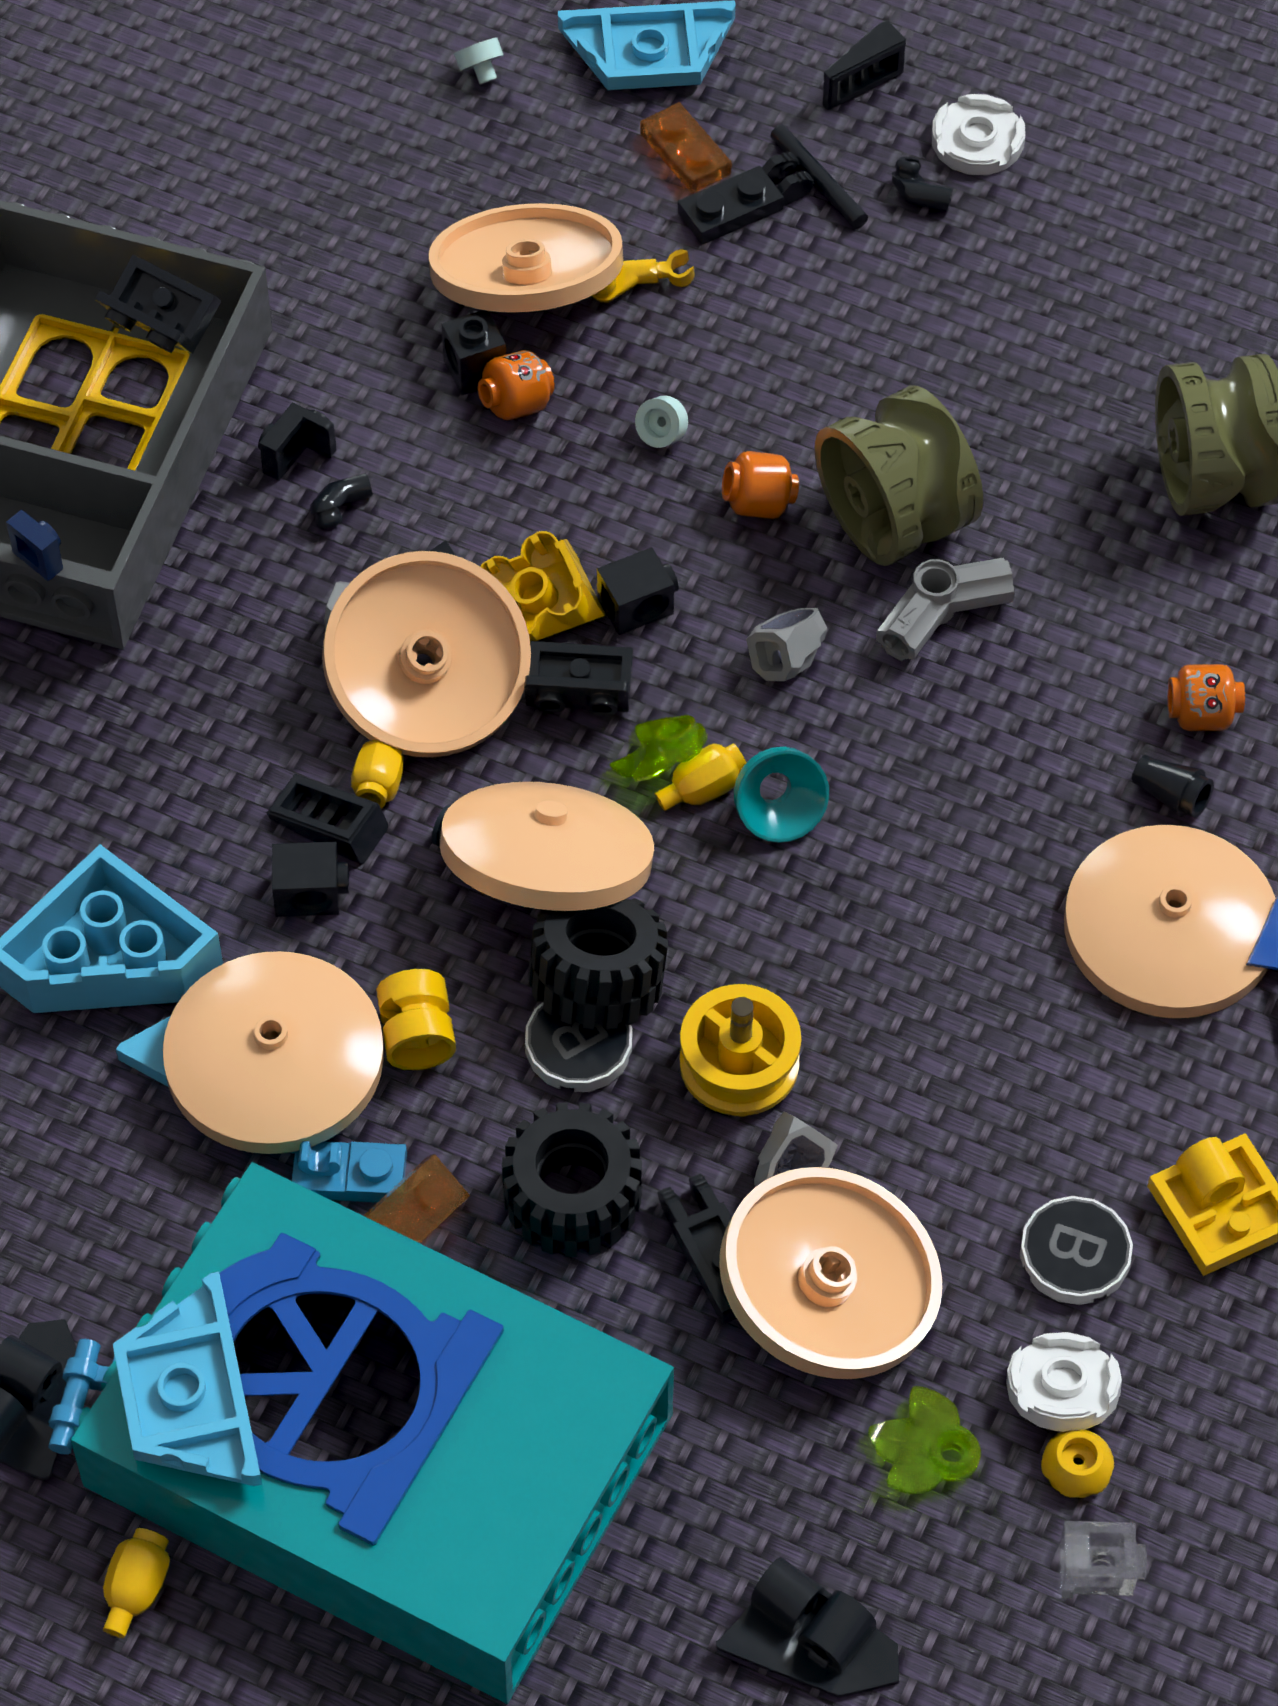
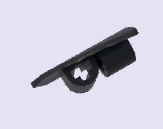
(28, 1392)
(812, 1635)

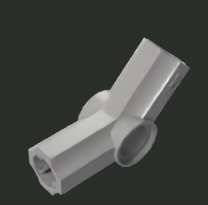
(957, 590)

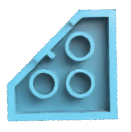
(105, 943)

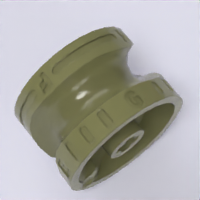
(1218, 434)
(899, 476)

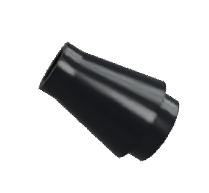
(1175, 785)

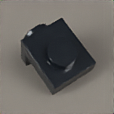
(291, 435)

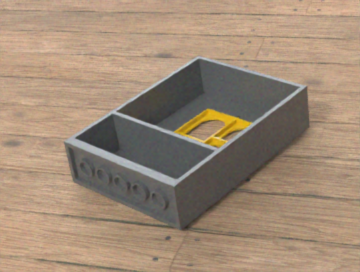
(110, 517)

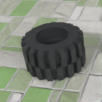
(598, 963)
(565, 1140)

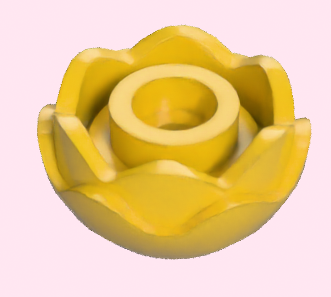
(1075, 1479)

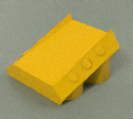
(547, 585)

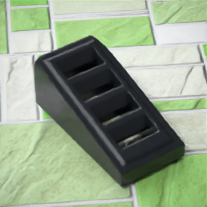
(866, 65)
(356, 834)

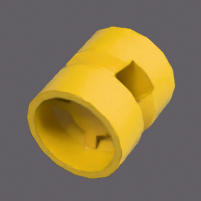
(416, 1019)

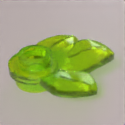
(662, 746)
(918, 1441)

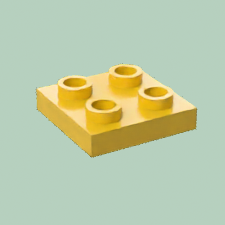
(1219, 1201)

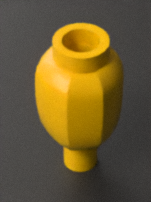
(377, 772)
(703, 777)
(134, 1578)

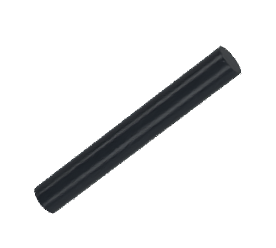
(823, 180)

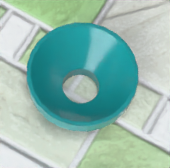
(794, 811)

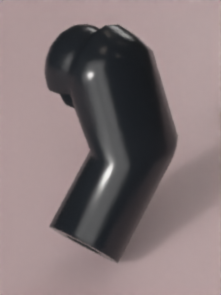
(915, 189)
(338, 494)

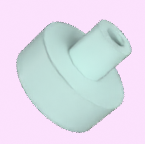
(480, 57)
(661, 421)

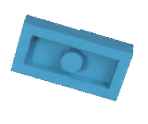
(350, 1169)

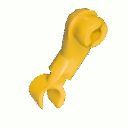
(646, 272)

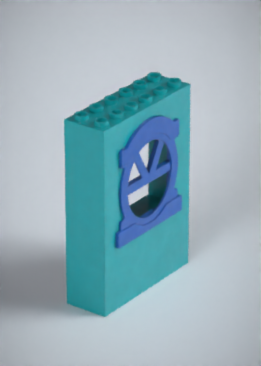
(486, 1498)

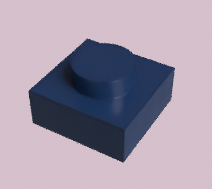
(35, 544)

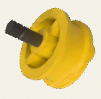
(740, 1049)

